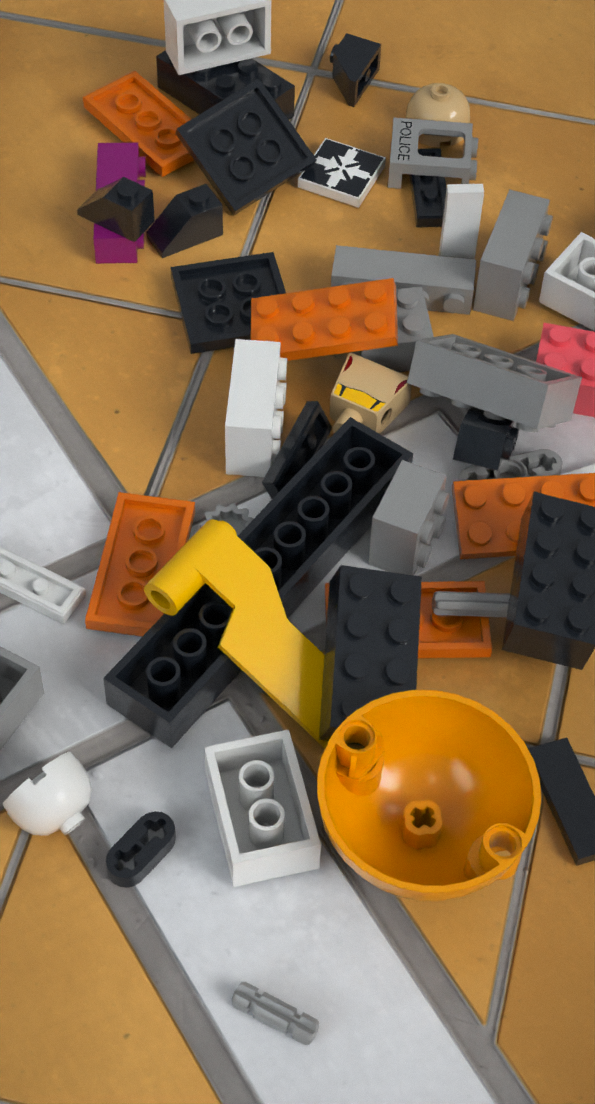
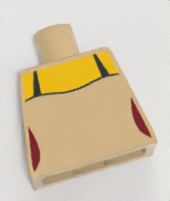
(368, 394)

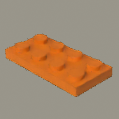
(142, 116)
(328, 319)
(492, 509)
(139, 543)
(444, 634)

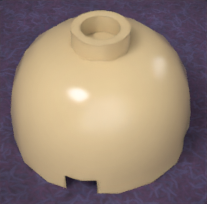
(439, 103)

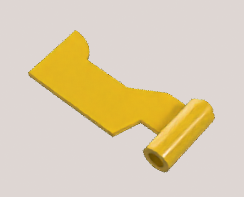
(258, 630)

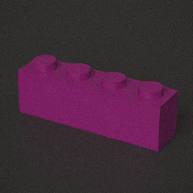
(113, 163)

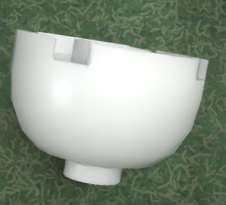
(52, 798)

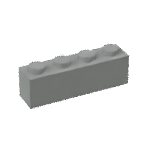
(444, 280)

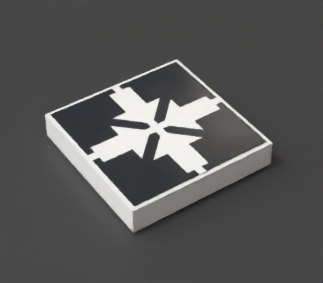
(342, 172)

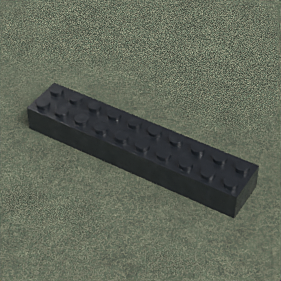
(301, 537)

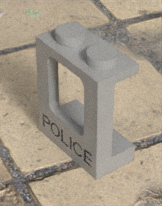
(407, 160)

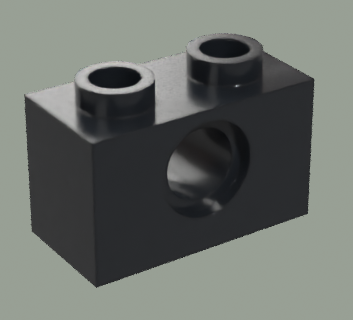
(485, 440)

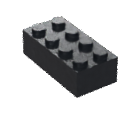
(212, 85)
(553, 583)
(368, 641)

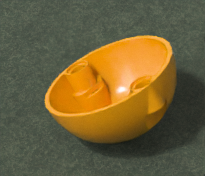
(441, 795)

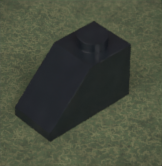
(354, 66)
(121, 208)
(187, 221)

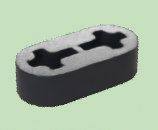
(134, 843)

